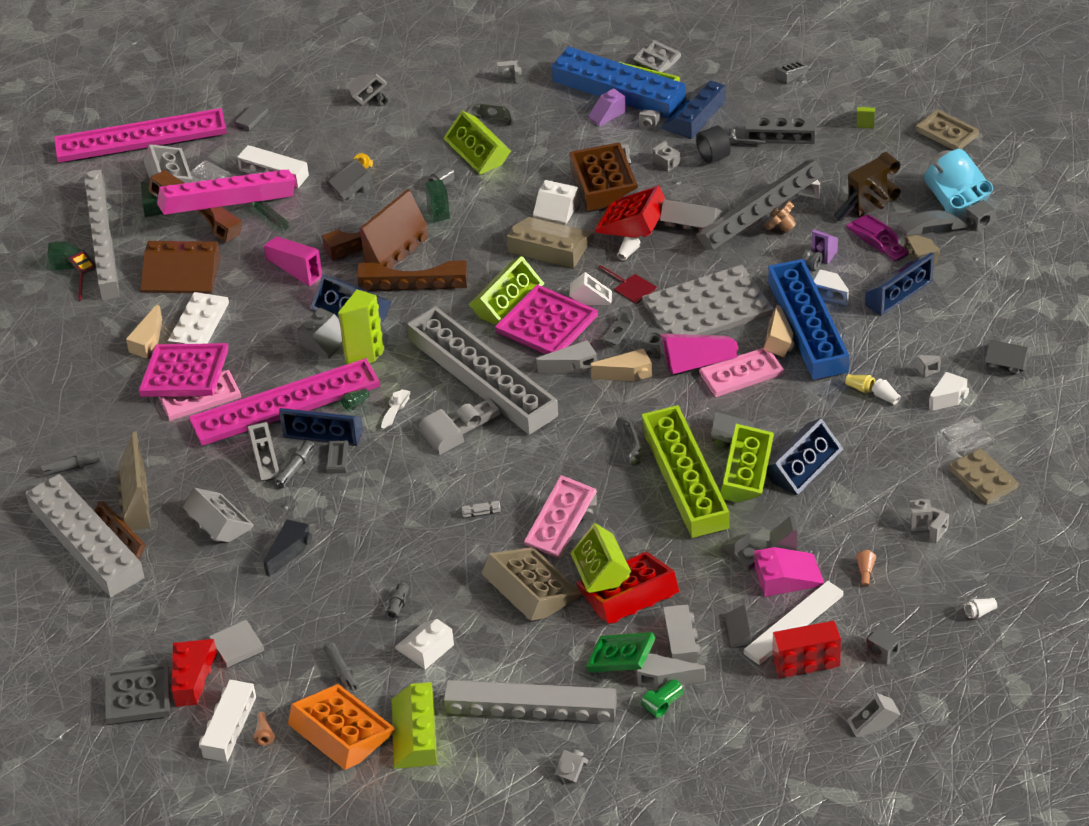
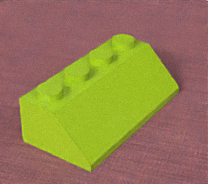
(476, 143)
(505, 291)
(361, 328)
(746, 464)
(600, 560)
(415, 727)

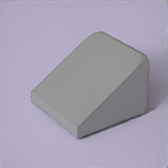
(928, 364)

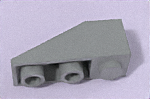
(568, 360)
(660, 670)

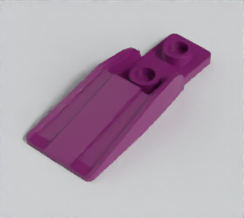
(878, 236)

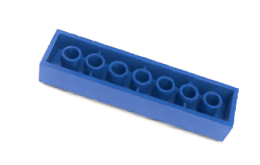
(599, 75)
(809, 319)

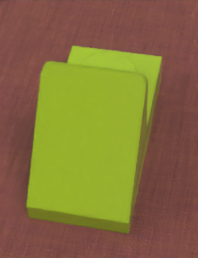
(865, 117)

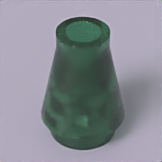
(354, 398)

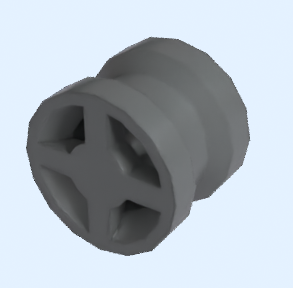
(812, 259)

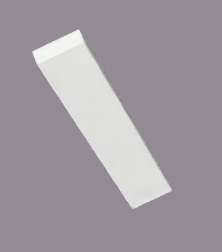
(800, 616)

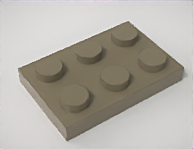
(947, 130)
(983, 476)

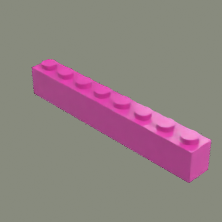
(225, 191)

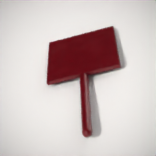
(633, 287)

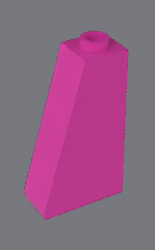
(295, 258)
(694, 351)

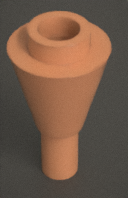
(865, 562)
(263, 733)

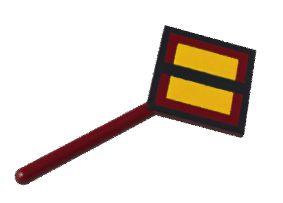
(83, 264)

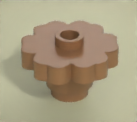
(781, 218)

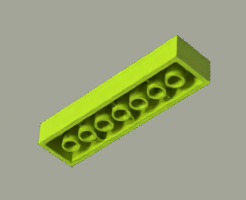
(685, 471)

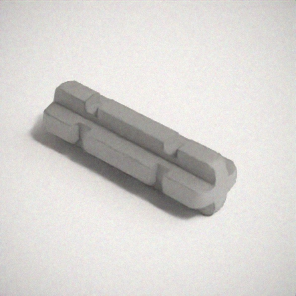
(481, 508)

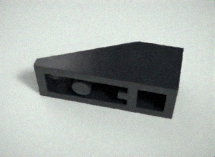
(288, 545)

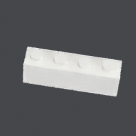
(257, 160)
(227, 720)

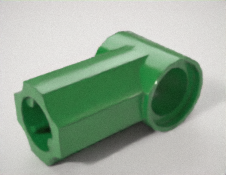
(659, 701)

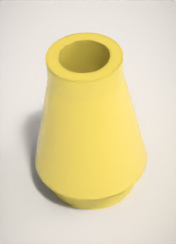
(860, 382)

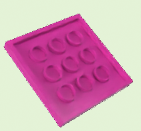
(546, 320)
(184, 370)

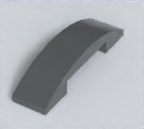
(915, 223)

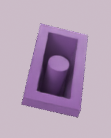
(608, 107)
(824, 244)

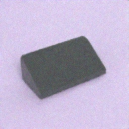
(738, 627)

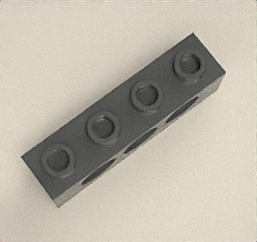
(781, 129)

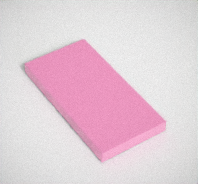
(741, 371)
(185, 405)
(560, 516)

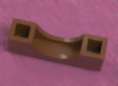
(341, 244)

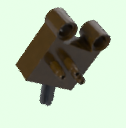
(870, 187)

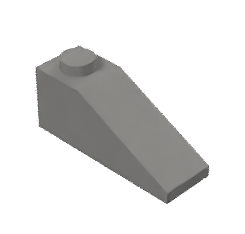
(263, 451)

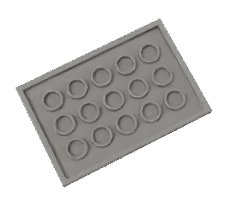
(709, 303)

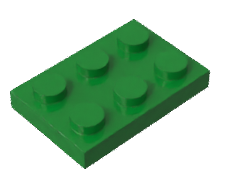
(620, 652)

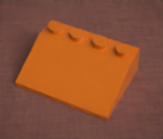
(339, 725)

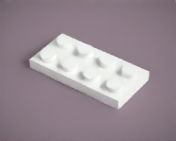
(199, 319)

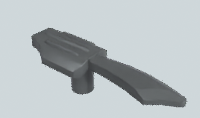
(733, 141)

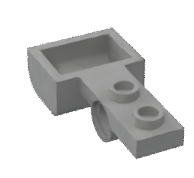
(448, 433)

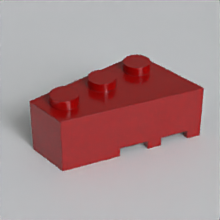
(190, 668)

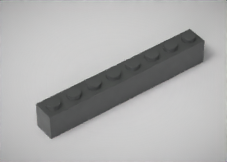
(759, 204)

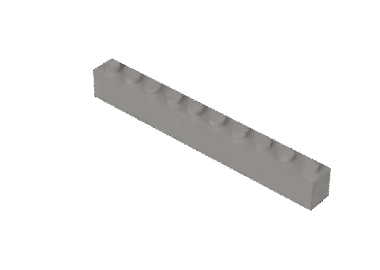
(101, 235)

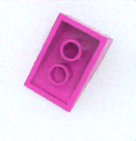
(786, 571)

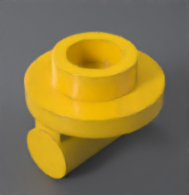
(364, 160)

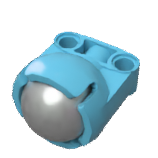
(956, 181)

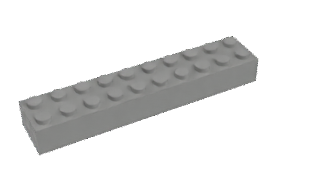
(483, 370)

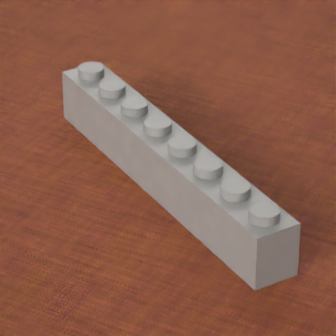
(530, 701)

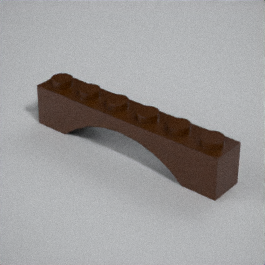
(223, 223)
(445, 276)

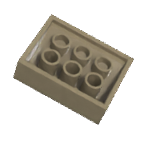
(548, 241)
(133, 487)
(530, 582)

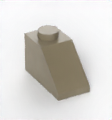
(919, 246)

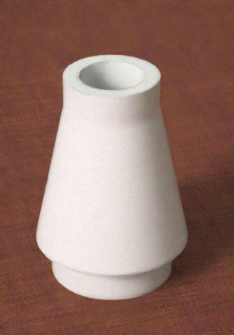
(628, 247)
(885, 391)
(978, 607)

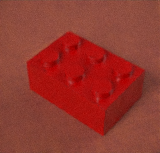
(806, 649)

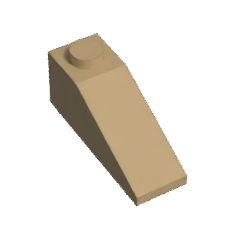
(146, 334)
(779, 334)
(624, 367)

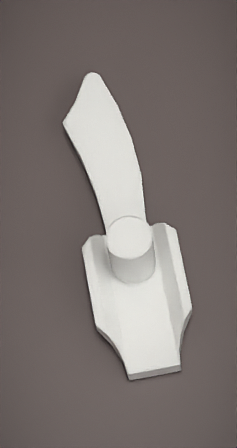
(396, 403)

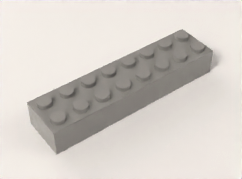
(85, 535)

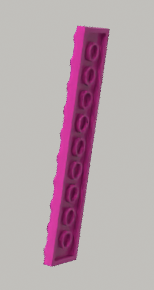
(139, 135)
(265, 406)

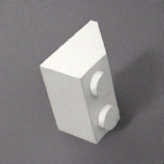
(556, 202)
(427, 643)

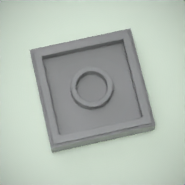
(237, 643)

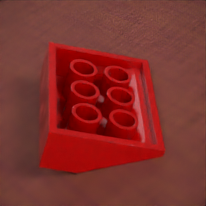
(633, 214)
(646, 585)

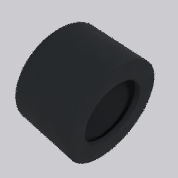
(713, 144)

